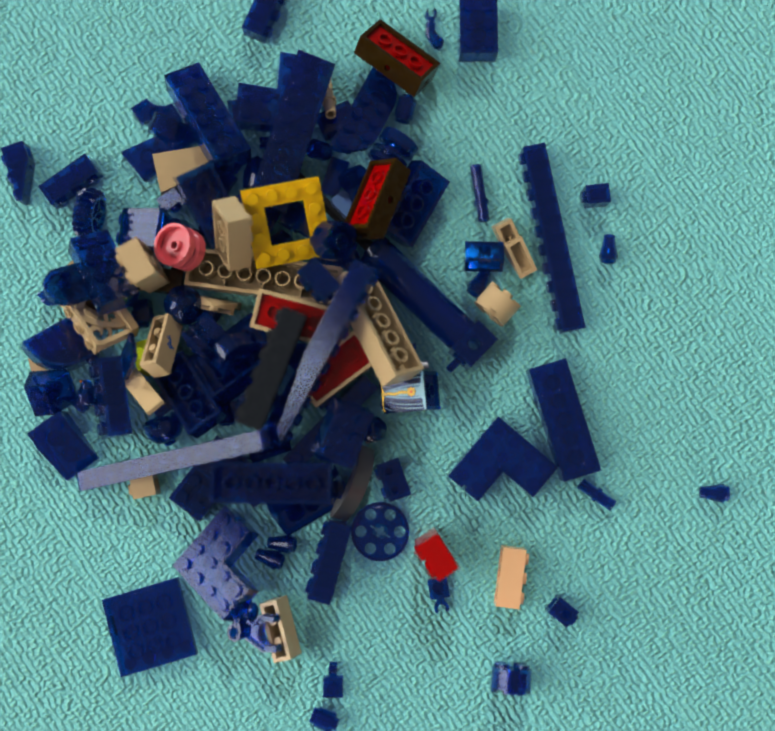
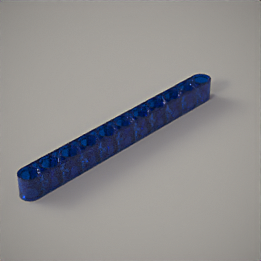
(175, 459)

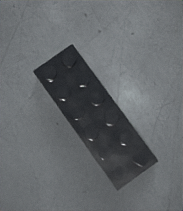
(272, 368)

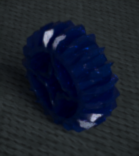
(89, 211)

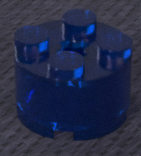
(334, 240)
(511, 679)

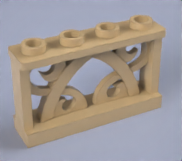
(122, 320)

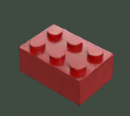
(437, 556)

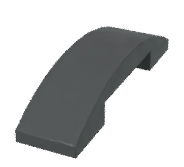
(356, 485)

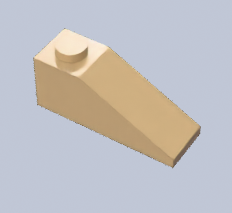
(143, 392)

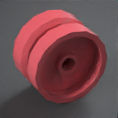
(179, 247)

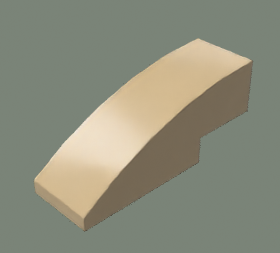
(514, 247)

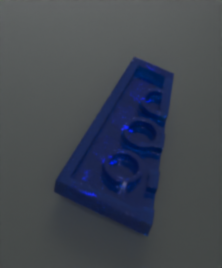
(141, 154)

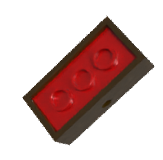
(396, 57)
(377, 198)

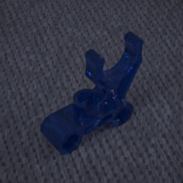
(252, 628)

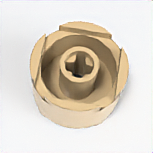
(497, 304)

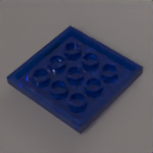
(149, 627)

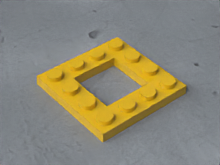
(257, 198)

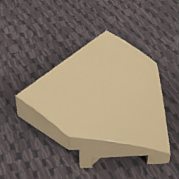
(219, 305)

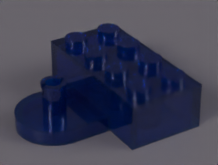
(92, 276)

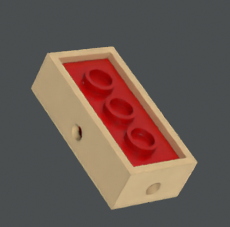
(268, 304)
(344, 369)

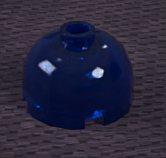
(183, 304)
(164, 429)

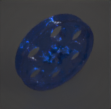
(380, 541)

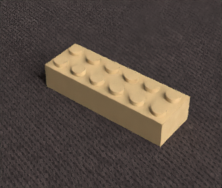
(385, 339)

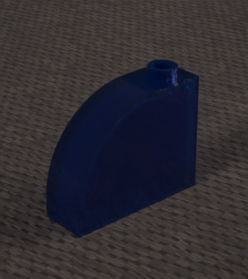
(59, 348)

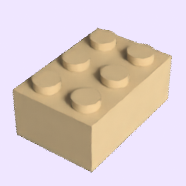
(232, 233)
(141, 265)

